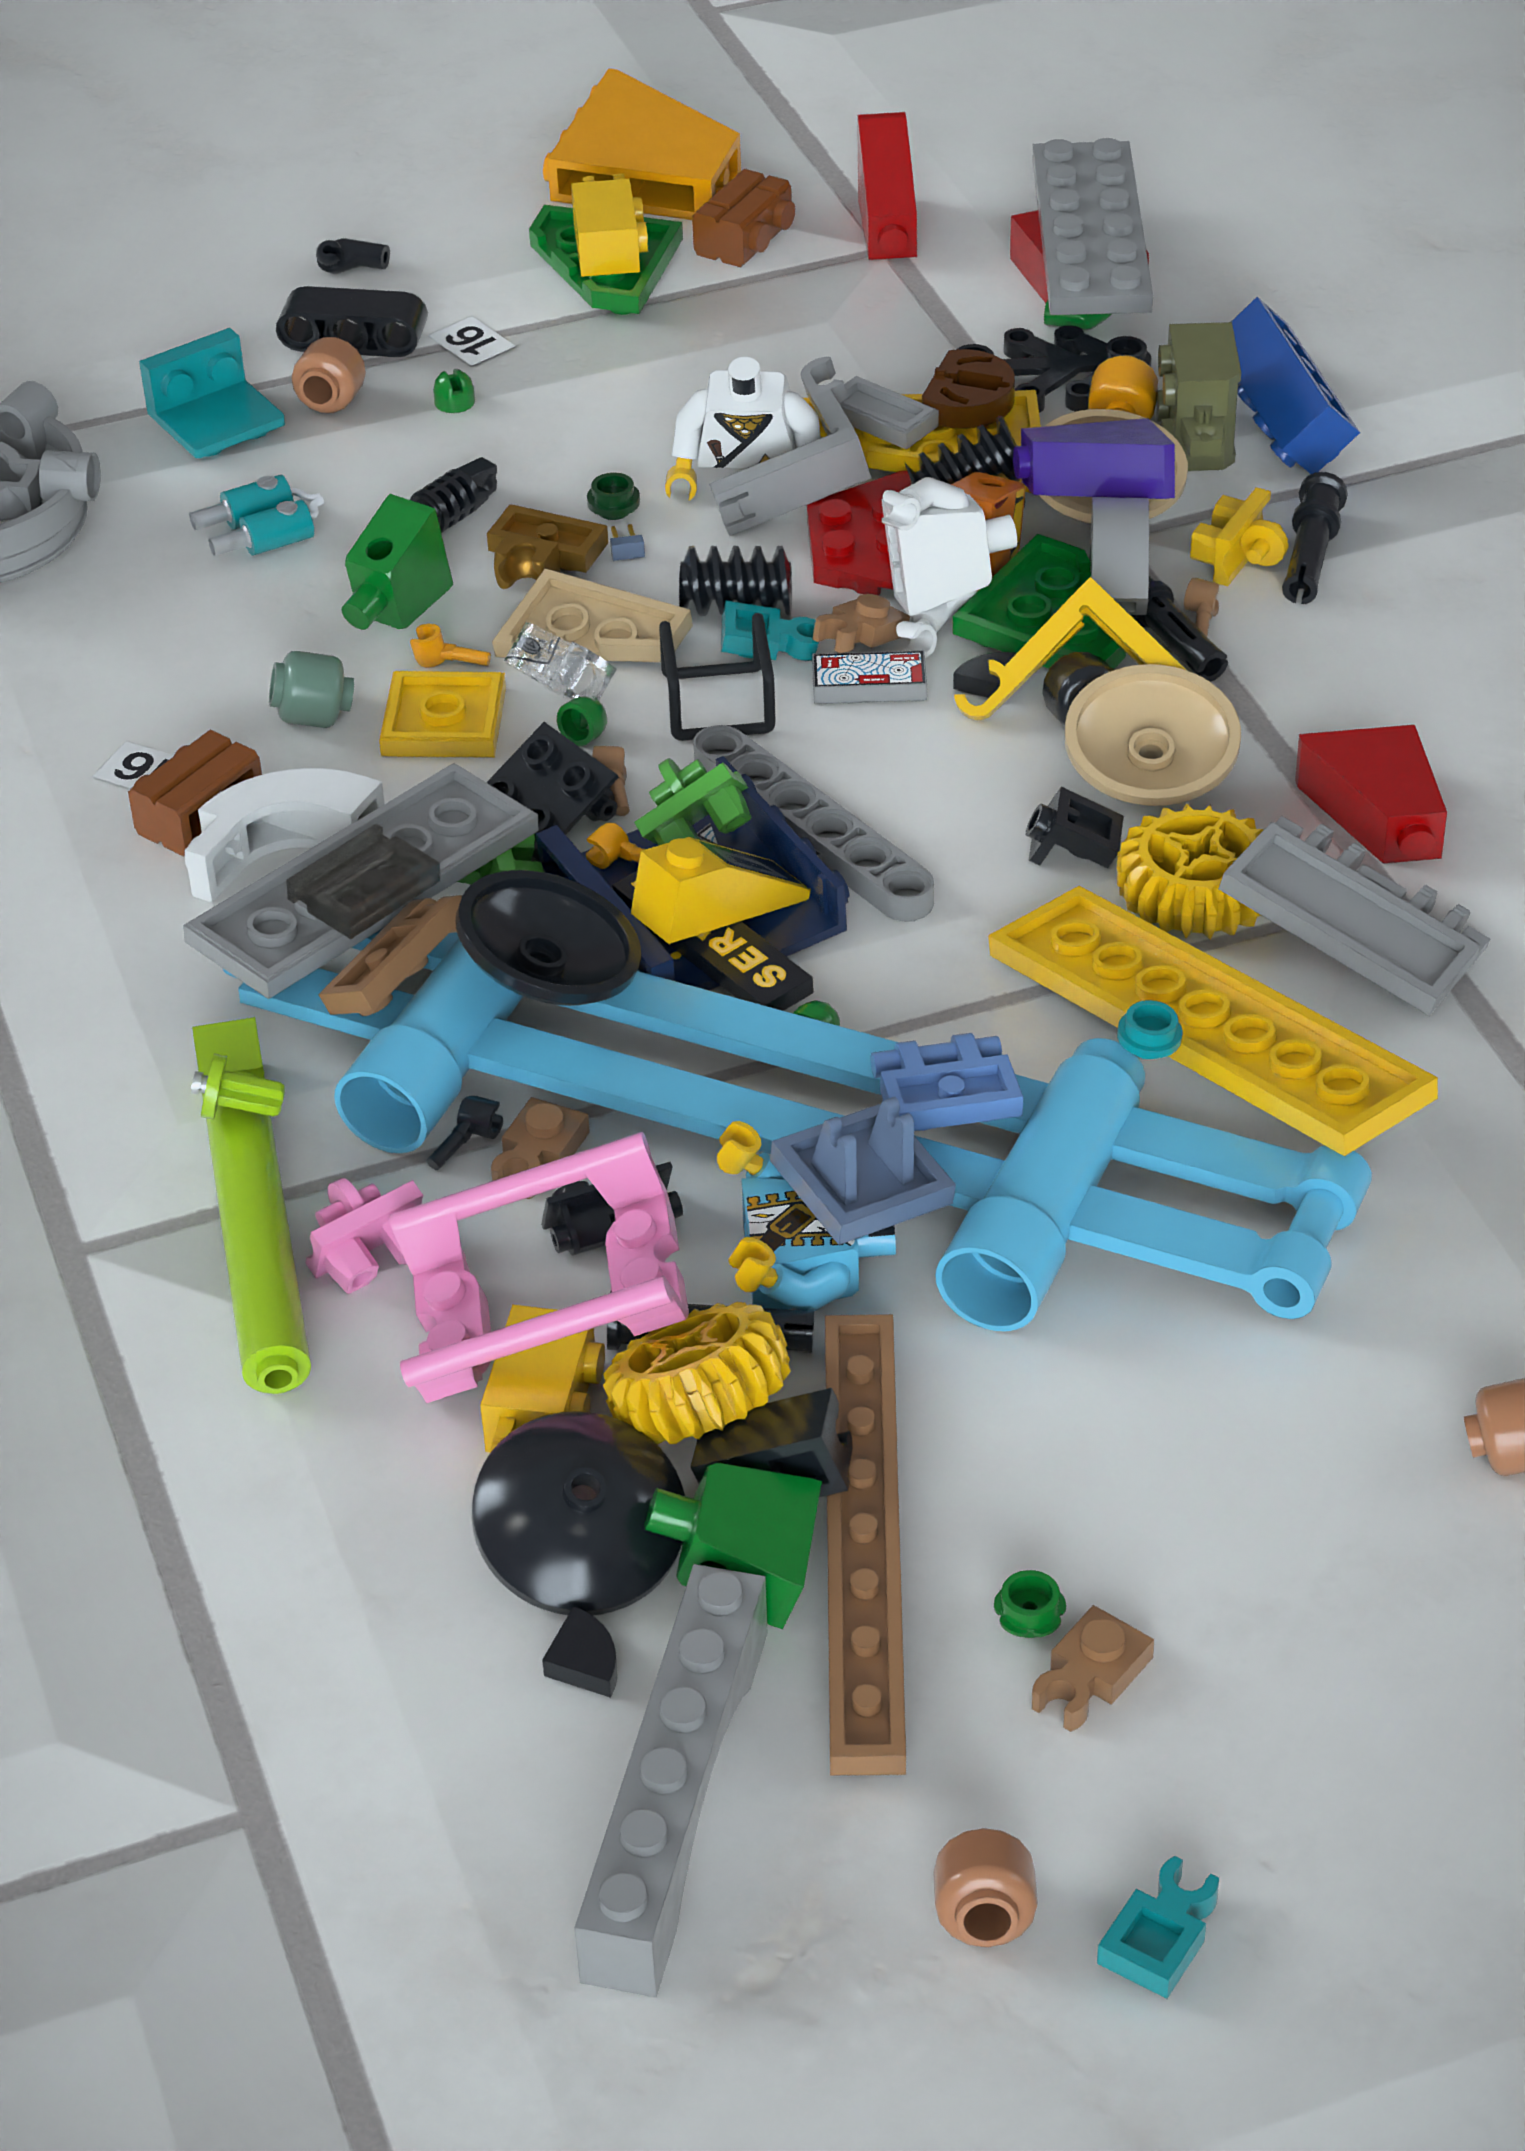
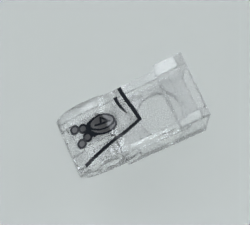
(558, 663)

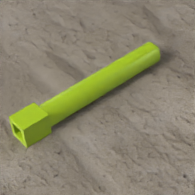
(254, 1222)

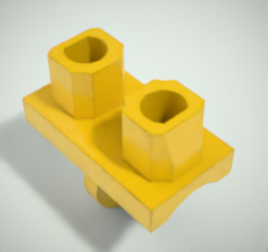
(1238, 536)

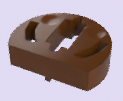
(970, 389)

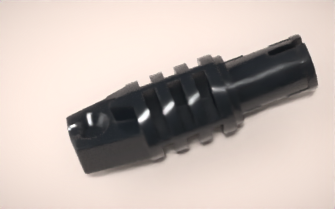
(459, 491)

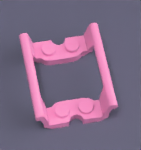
(455, 1308)

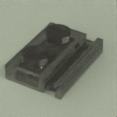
(363, 881)

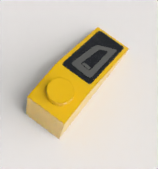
(706, 886)

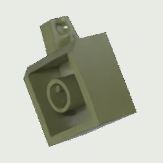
(1200, 392)

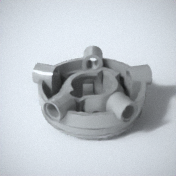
(41, 482)

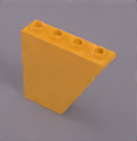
(663, 146)

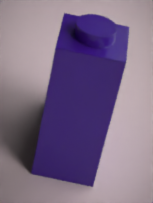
(1097, 460)

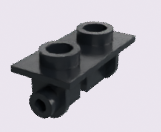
(582, 1217)

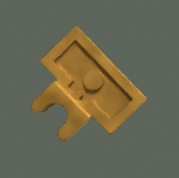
(539, 540)

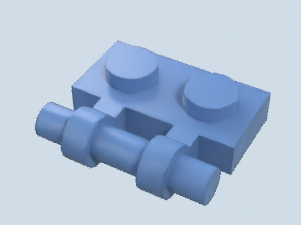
(949, 1081)

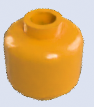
(1124, 385)

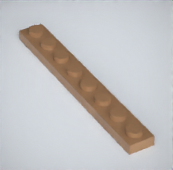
(865, 1555)

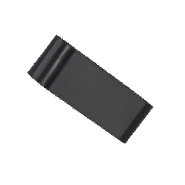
(374, 311)

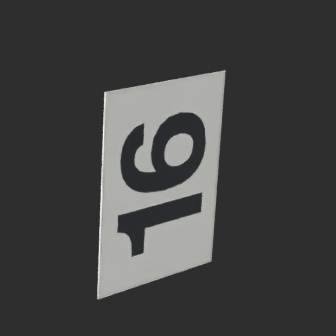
(471, 341)
(130, 764)

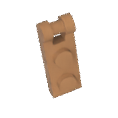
(391, 957)

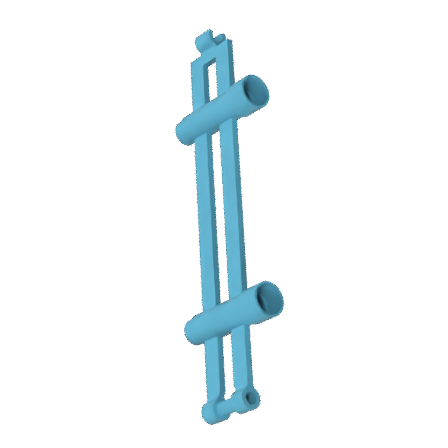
(1015, 1207)

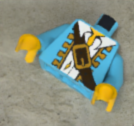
(786, 1250)

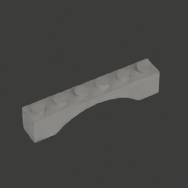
(647, 1847)

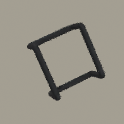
(761, 661)

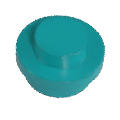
(1150, 1030)

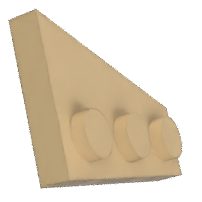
(596, 617)

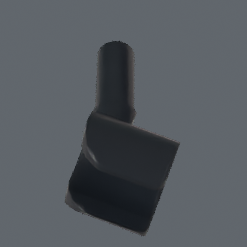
(475, 1117)

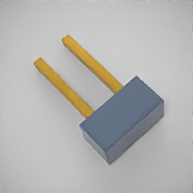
(626, 547)

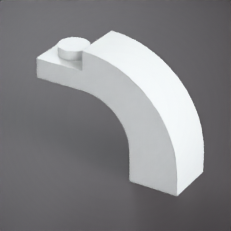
(271, 815)

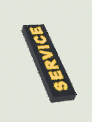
(739, 961)

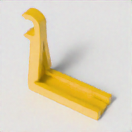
(1056, 632)

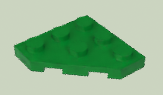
(626, 293)
(1027, 596)

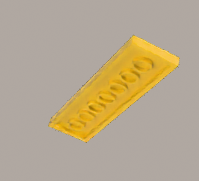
(1231, 1024)

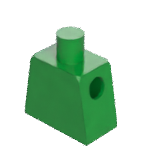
(396, 566)
(746, 1525)

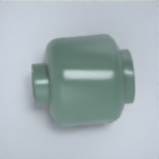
(310, 689)

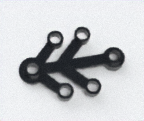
(1062, 360)

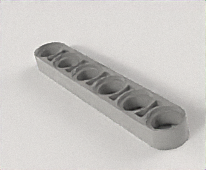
(825, 815)

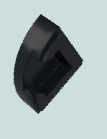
(974, 674)
(583, 1654)

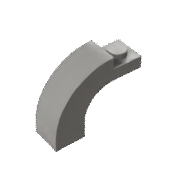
(1121, 550)

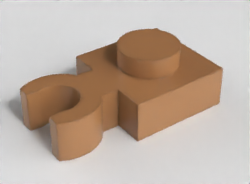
(862, 620)
(540, 1136)
(1092, 1659)

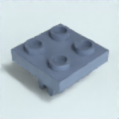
(863, 1171)

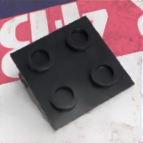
(557, 782)

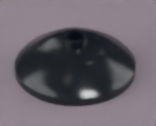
(547, 937)
(567, 1548)

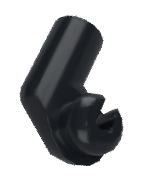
(349, 253)

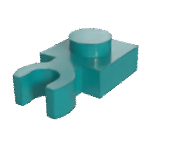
(783, 635)
(1161, 1935)

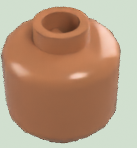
(328, 375)
(1499, 1426)
(985, 1887)

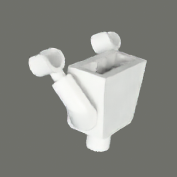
(938, 554)

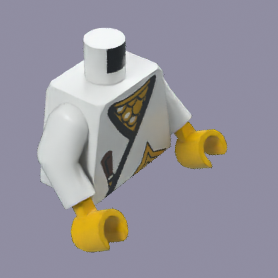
(739, 422)

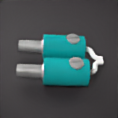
(263, 513)

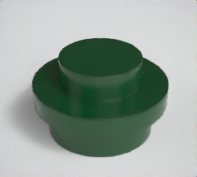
(613, 496)

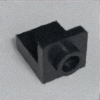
(1076, 825)

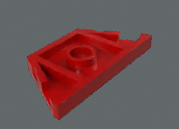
(850, 538)

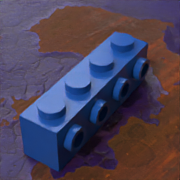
(1288, 391)

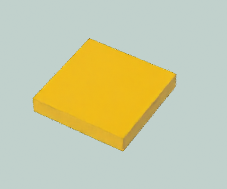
(443, 714)

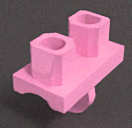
(355, 1226)

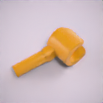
(432, 651)
(609, 844)

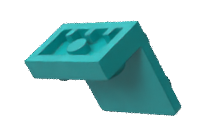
(203, 395)

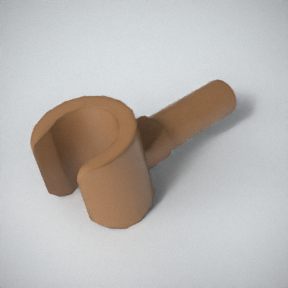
(1201, 598)
(613, 758)

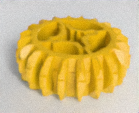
(1175, 866)
(698, 1372)

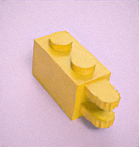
(608, 226)
(539, 1379)

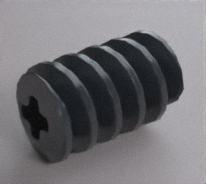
(990, 456)
(735, 579)

